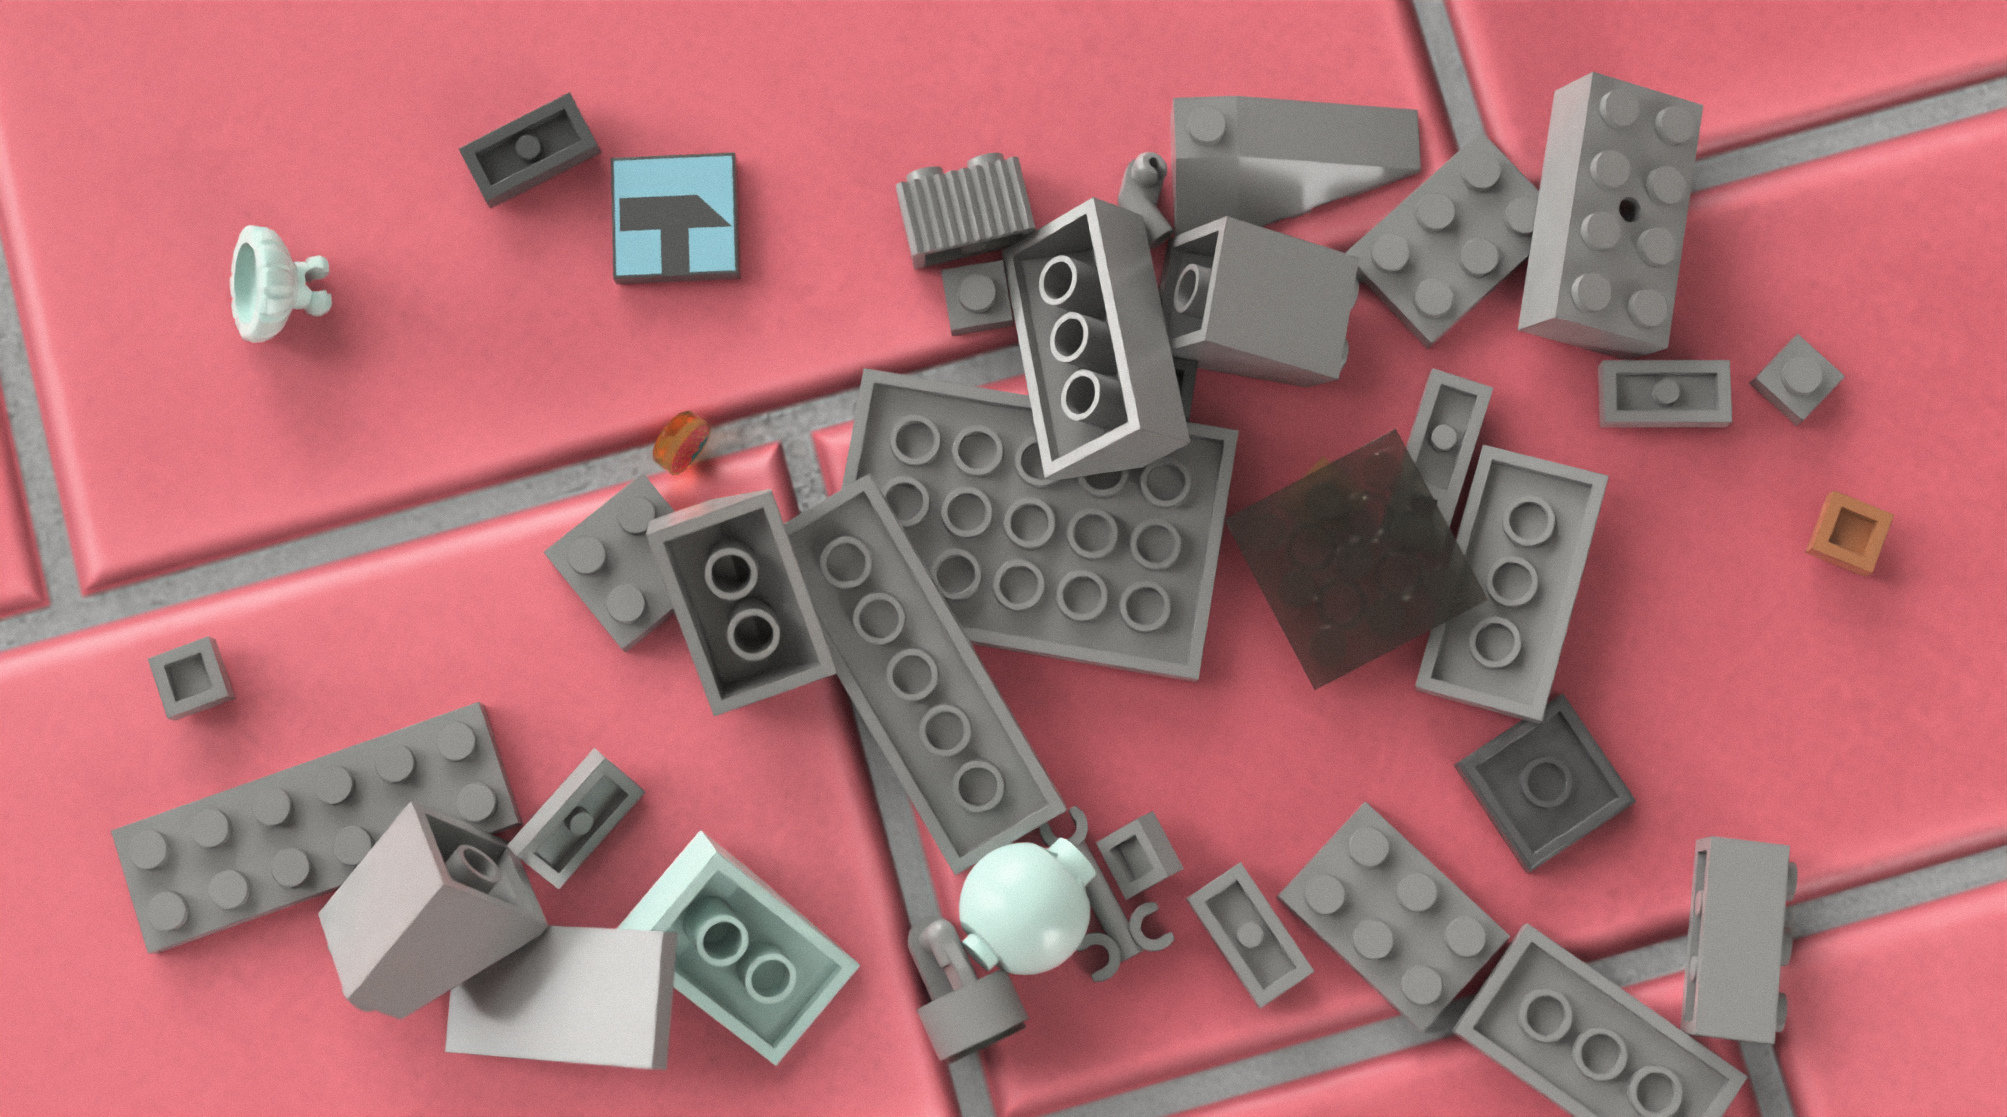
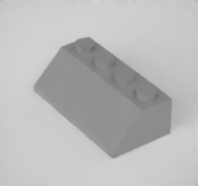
(1094, 343)

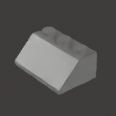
(740, 599)

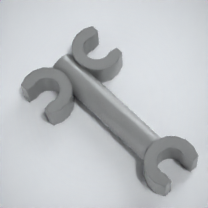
(1122, 937)

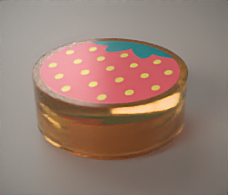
(681, 442)

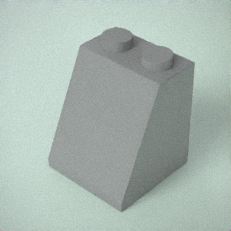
(1258, 302)
(427, 912)

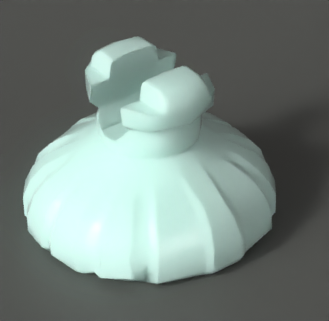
(271, 285)

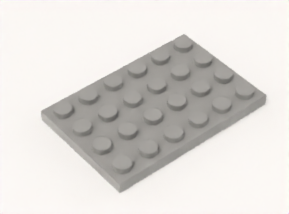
(1040, 566)

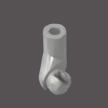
(1141, 193)

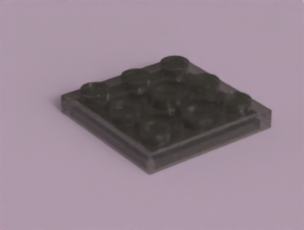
(1355, 559)

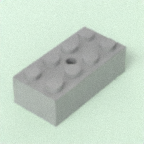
(1611, 217)

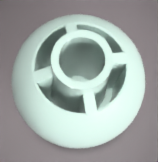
(1026, 907)

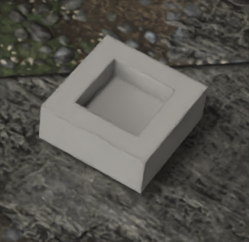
(977, 297)
(1797, 379)
(191, 678)
(1139, 855)

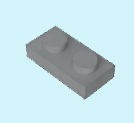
(1664, 393)
(576, 818)
(1249, 935)

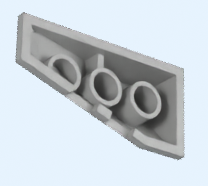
(1281, 156)

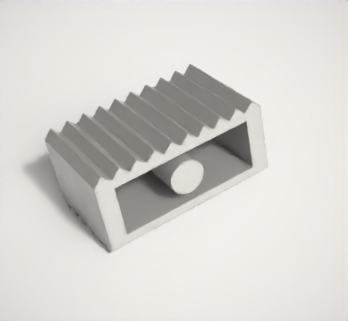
(964, 209)

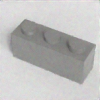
(1737, 940)

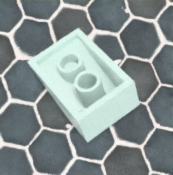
(742, 948)

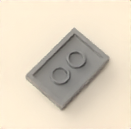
(1450, 240)
(1393, 917)

